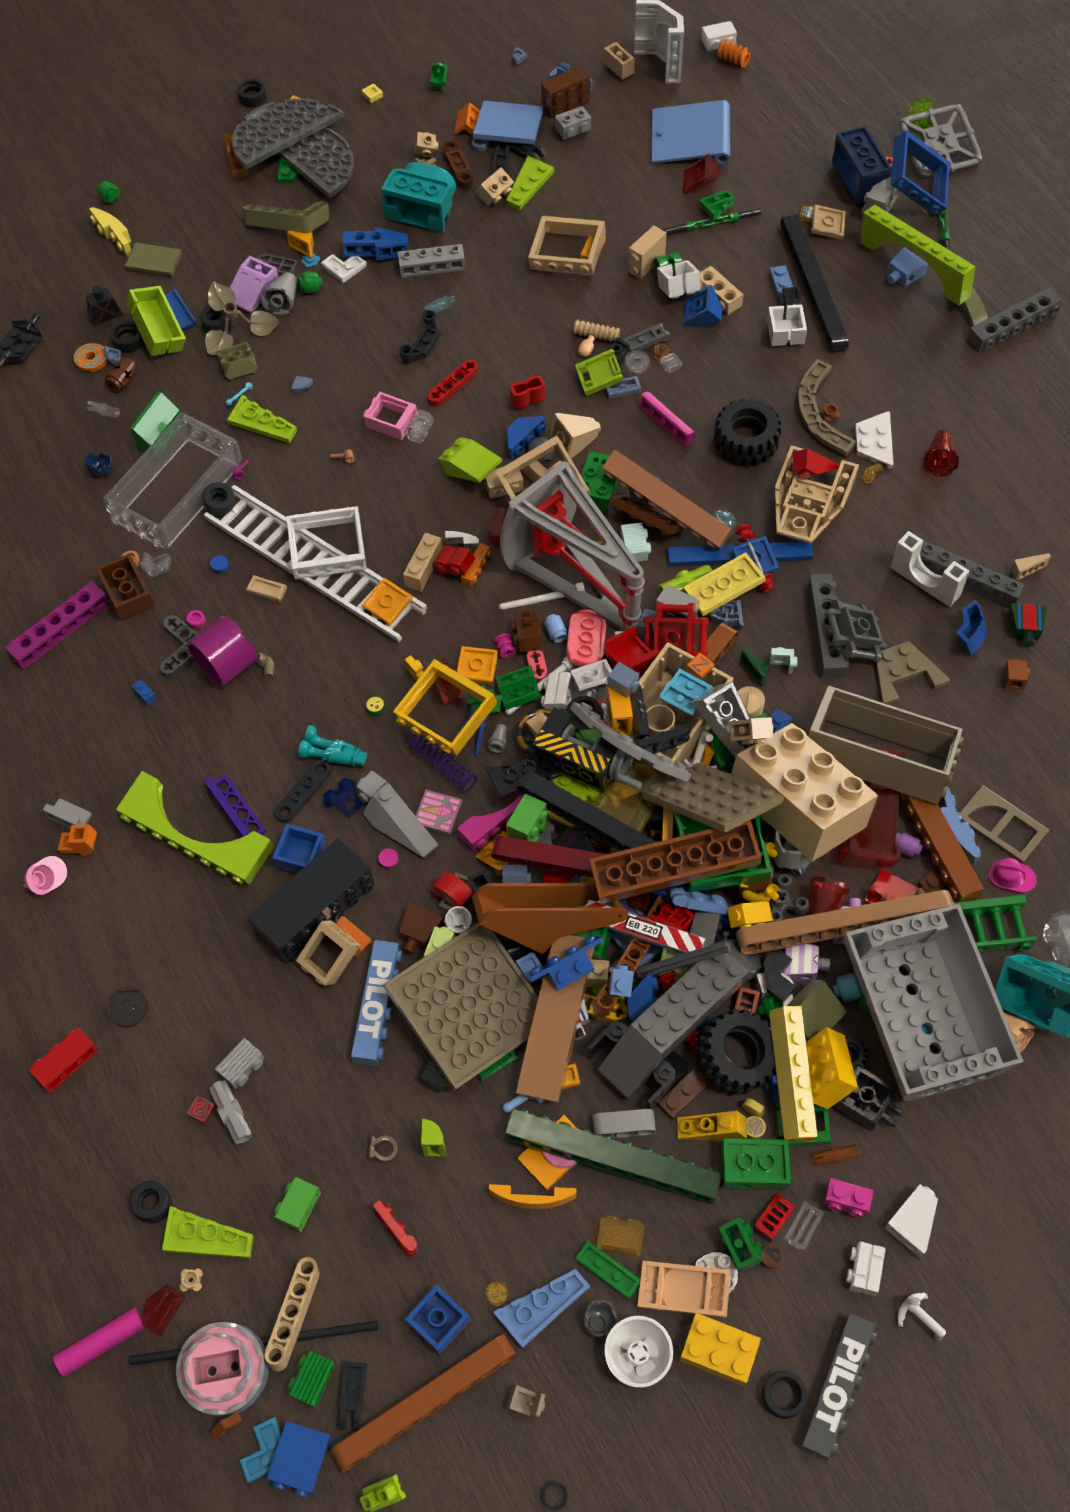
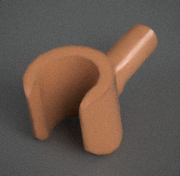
(348, 455)

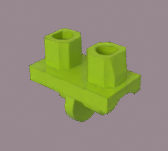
(382, 1494)

